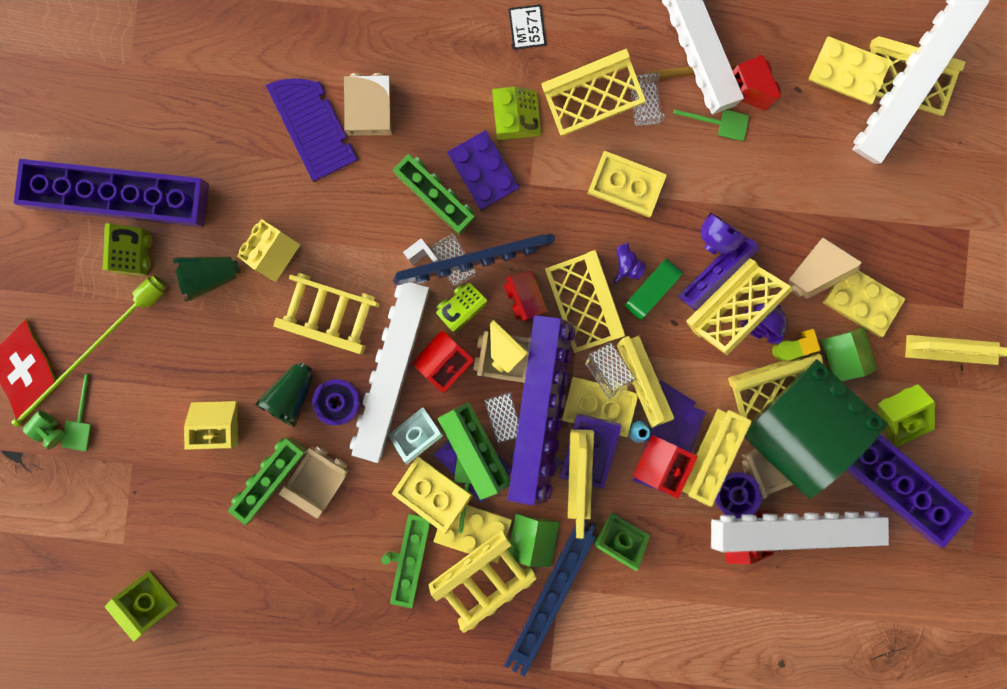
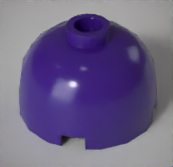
(720, 236)
(772, 326)
(738, 495)

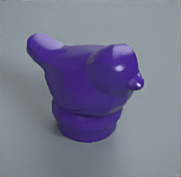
(628, 264)

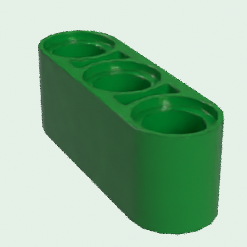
(653, 289)

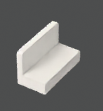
(418, 251)

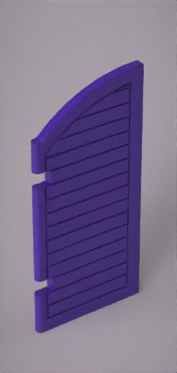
(312, 126)

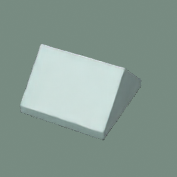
(415, 435)

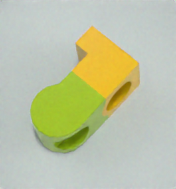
(792, 349)

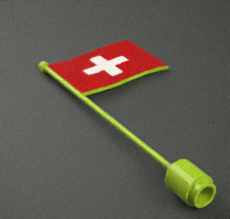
(26, 370)

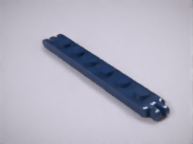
(466, 262)
(550, 599)

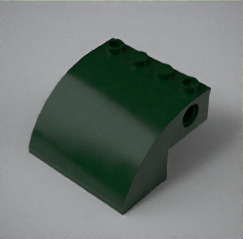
(814, 429)

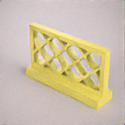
(901, 52)
(588, 74)
(603, 293)
(727, 298)
(954, 350)
(767, 374)
(580, 477)

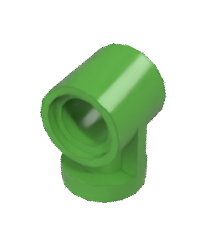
(41, 428)

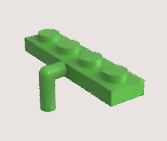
(408, 560)

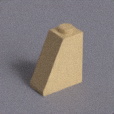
(823, 269)

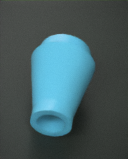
(634, 431)

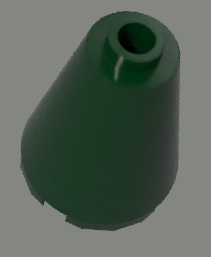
(203, 274)
(287, 395)

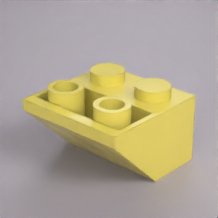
(268, 250)
(211, 425)

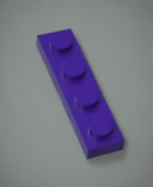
(717, 274)

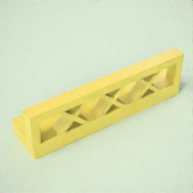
(646, 382)

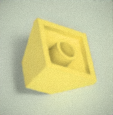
(504, 349)

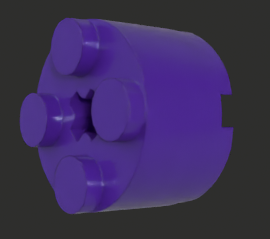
(325, 406)

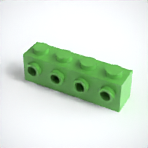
(434, 195)
(474, 451)
(268, 480)

